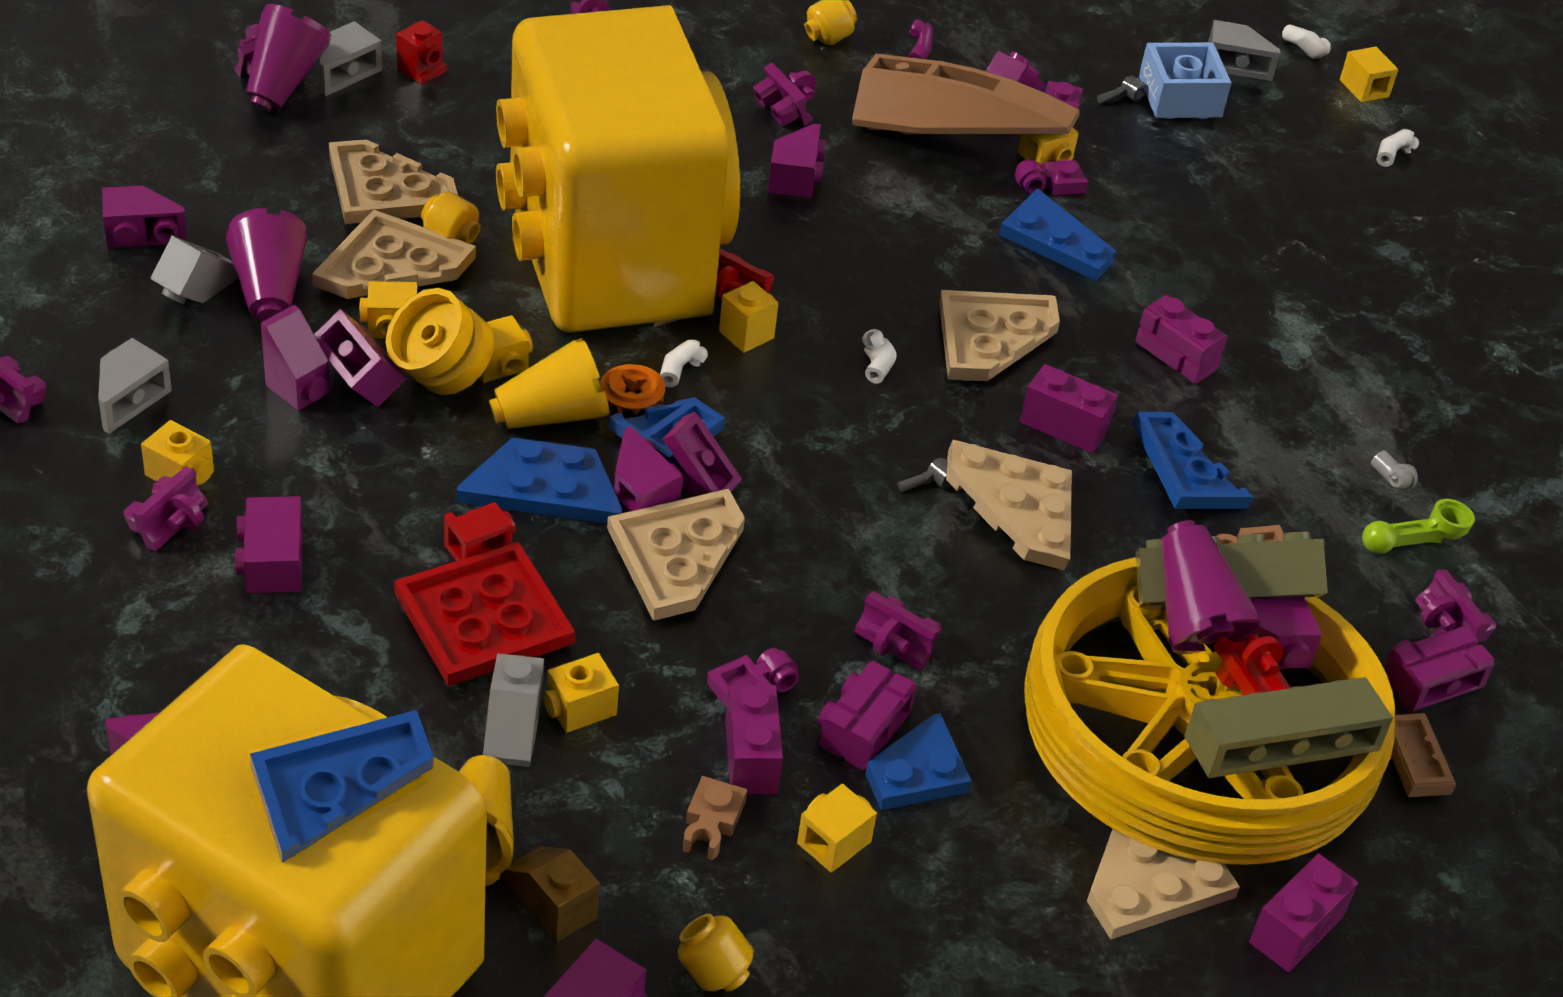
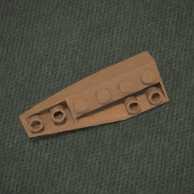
(953, 99)

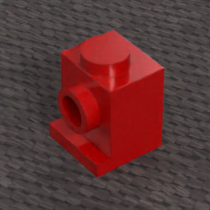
(420, 52)
(477, 531)

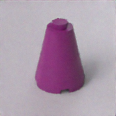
(283, 55)
(267, 258)
(1202, 592)

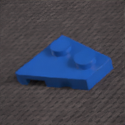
(661, 420)
(918, 767)

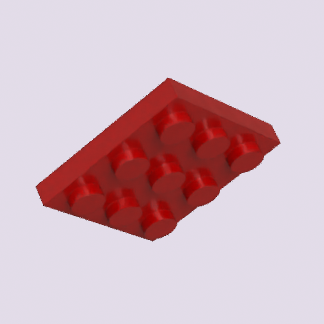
(483, 609)

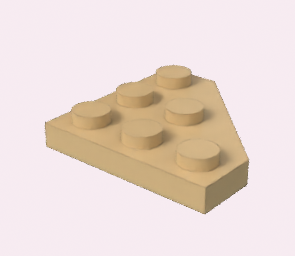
(381, 182)
(391, 251)
(992, 330)
(1019, 497)
(677, 548)
(1149, 886)

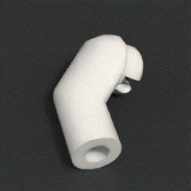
(1307, 41)
(1389, 146)
(880, 354)
(672, 366)

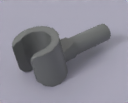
(1130, 87)
(936, 472)

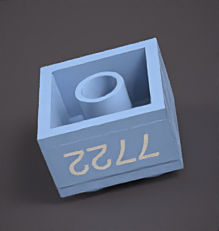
(1184, 80)

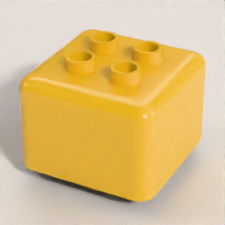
(617, 167)
(200, 884)

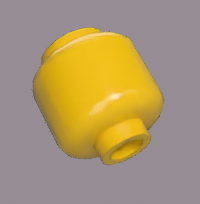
(830, 21)
(451, 217)
(715, 953)

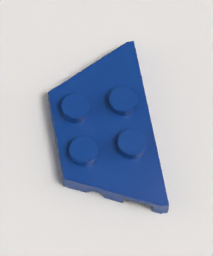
(543, 481)

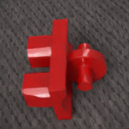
(735, 273)
(1251, 664)

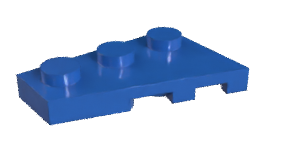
(1057, 235)
(1182, 466)
(336, 776)

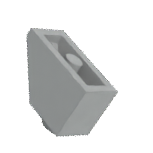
(1244, 51)
(349, 58)
(192, 271)
(130, 382)
(514, 709)

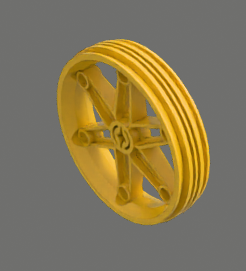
(1135, 789)

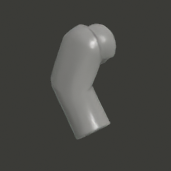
(1400, 476)

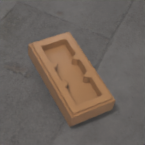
(1420, 758)

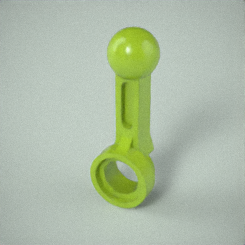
(1381, 536)

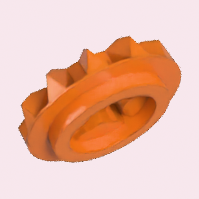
(633, 378)

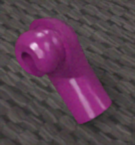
(924, 34)

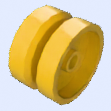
(439, 341)

